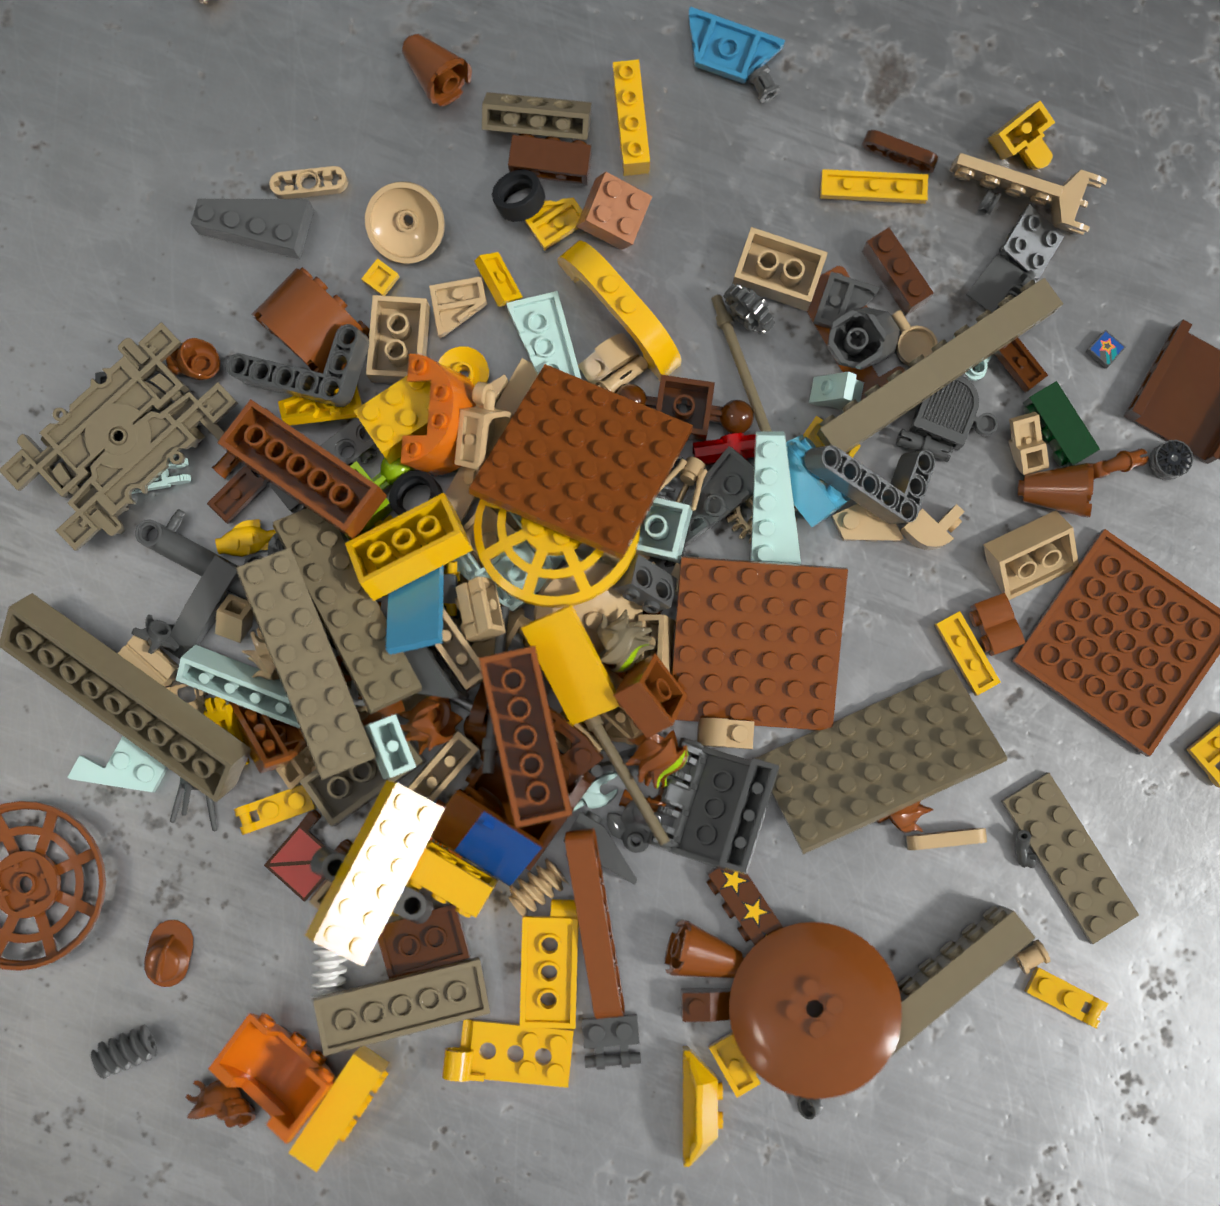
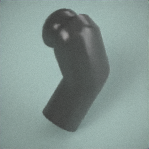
(1021, 846)

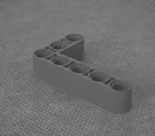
(302, 379)
(891, 501)

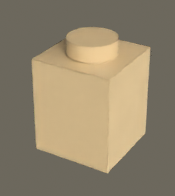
(234, 618)

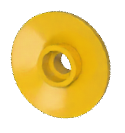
(467, 360)

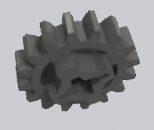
(749, 309)

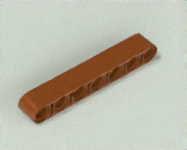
(594, 923)

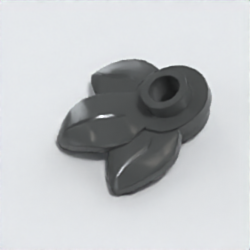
(628, 825)

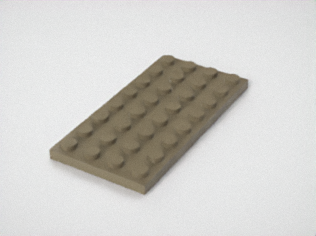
(881, 760)

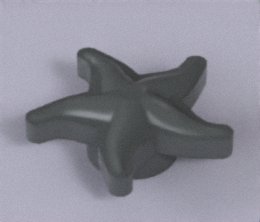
(157, 634)

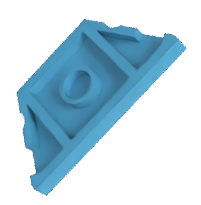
(729, 46)

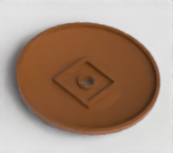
(823, 1053)

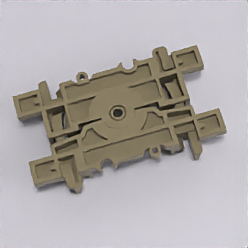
(125, 464)

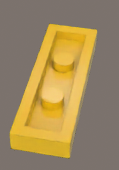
(967, 653)

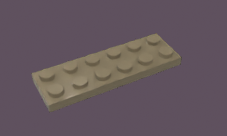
(1070, 858)
(401, 1006)

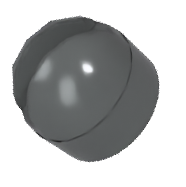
(807, 1111)

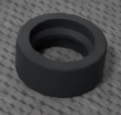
(511, 183)
(405, 483)

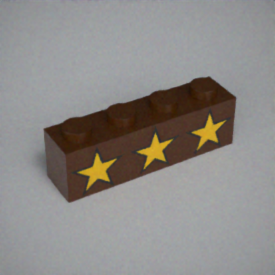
(744, 903)

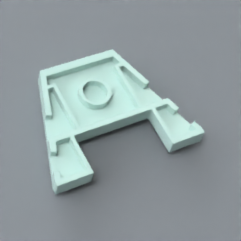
(471, 569)
(127, 768)

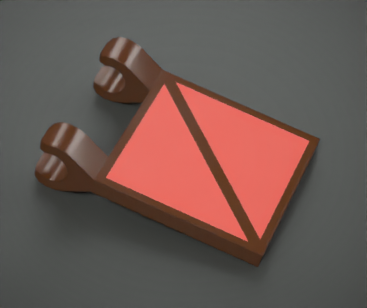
(294, 857)

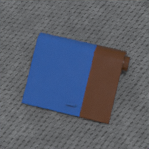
(485, 838)

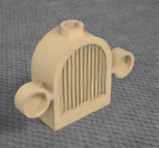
(479, 430)

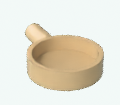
(913, 340)

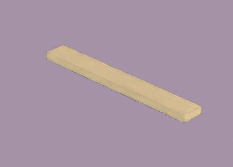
(509, 401)

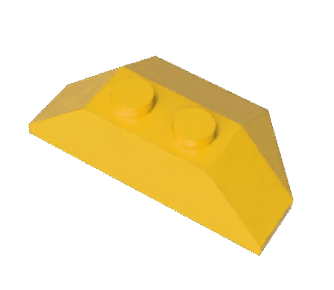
(700, 1106)

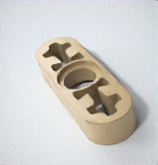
(290, 191)
(946, 838)

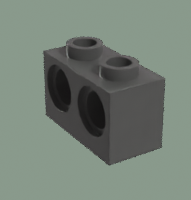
(647, 585)

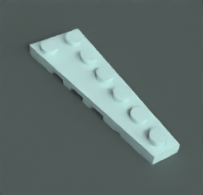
(773, 513)

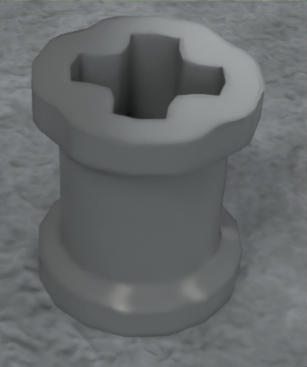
(765, 91)

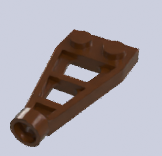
(581, 755)

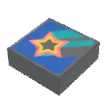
(1105, 349)

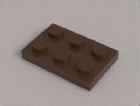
(423, 946)

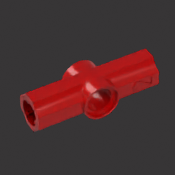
(711, 450)

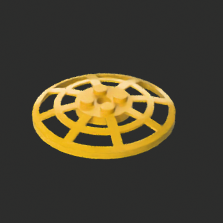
(545, 543)

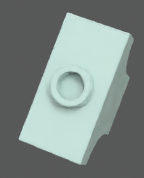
(836, 390)

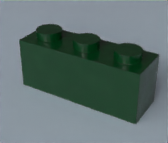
(1061, 426)

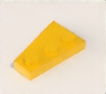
(303, 411)

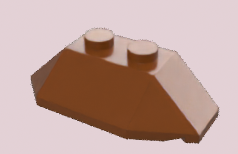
(270, 740)

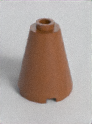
(436, 69)
(1060, 489)
(700, 954)

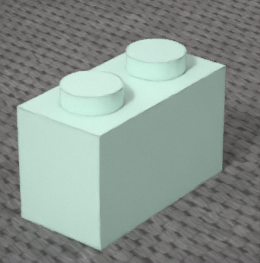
(389, 747)

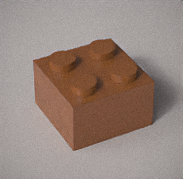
(650, 696)

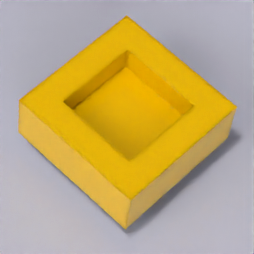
(380, 277)

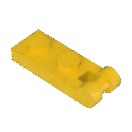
(275, 809)
(1065, 996)

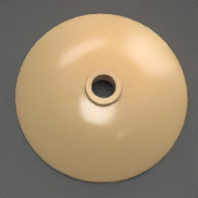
(390, 231)

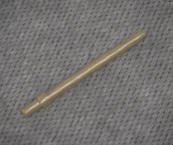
(725, 323)
(595, 724)

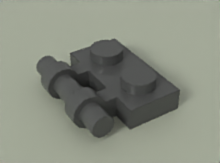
(611, 1032)

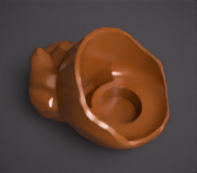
(195, 359)

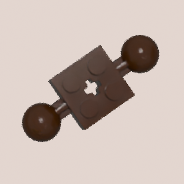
(734, 416)

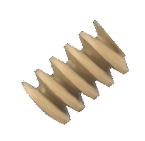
(536, 888)

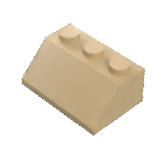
(1032, 554)

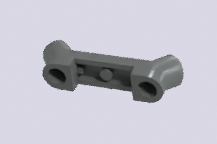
(409, 904)

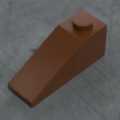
(705, 1004)

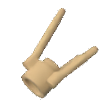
(691, 472)

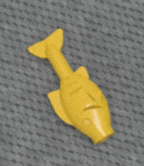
(244, 539)

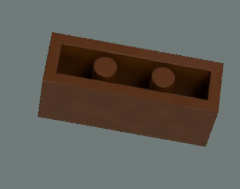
(551, 158)
(897, 271)

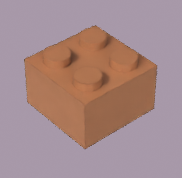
(614, 211)

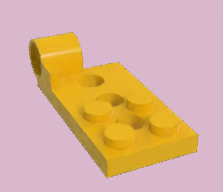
(564, 929)
(468, 1063)

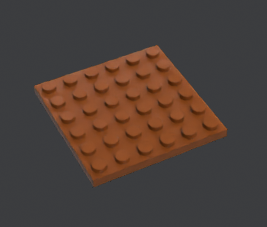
(581, 461)
(759, 641)
(1124, 643)

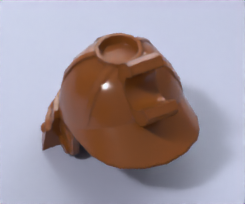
(223, 1102)

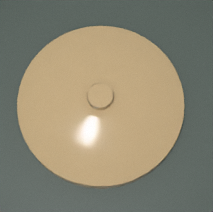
(590, 612)

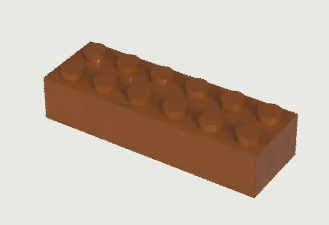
(302, 469)
(525, 736)

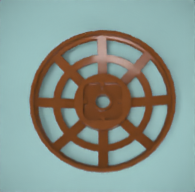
(45, 884)

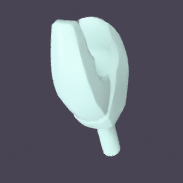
(593, 797)

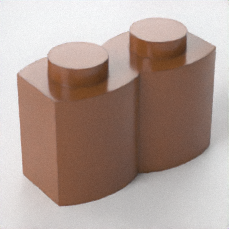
(997, 624)

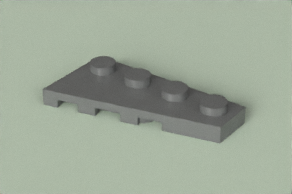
(722, 491)

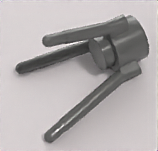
(184, 785)

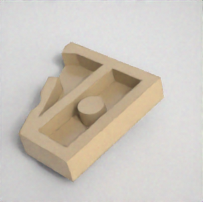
(456, 302)
(860, 524)

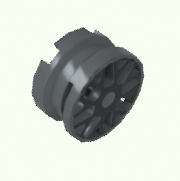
(1170, 460)

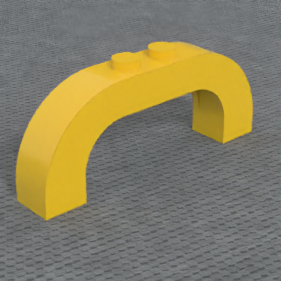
(588, 265)

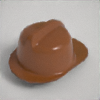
(168, 953)

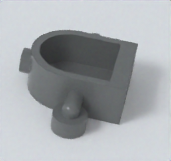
(951, 414)

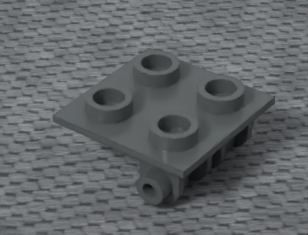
(1032, 241)
(998, 282)

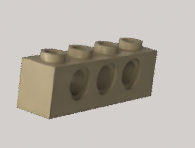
(536, 115)

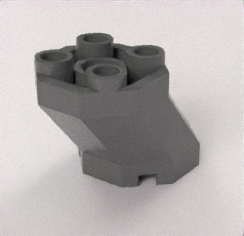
(863, 338)

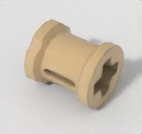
(1032, 957)

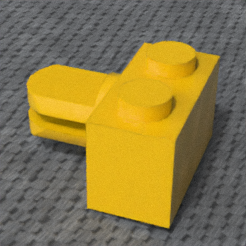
(1024, 136)

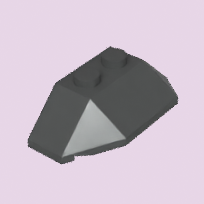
(435, 673)

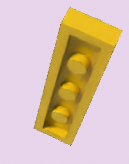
(874, 186)

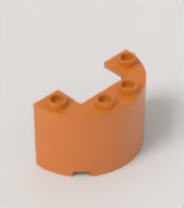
(448, 394)
(275, 1072)

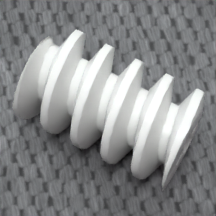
(329, 972)

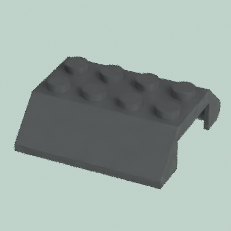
(716, 807)

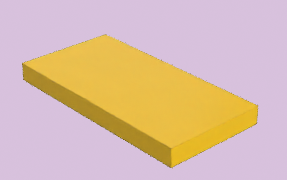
(571, 664)

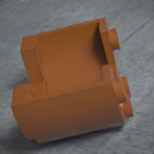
(306, 318)

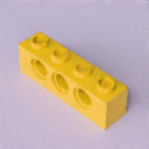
(631, 117)

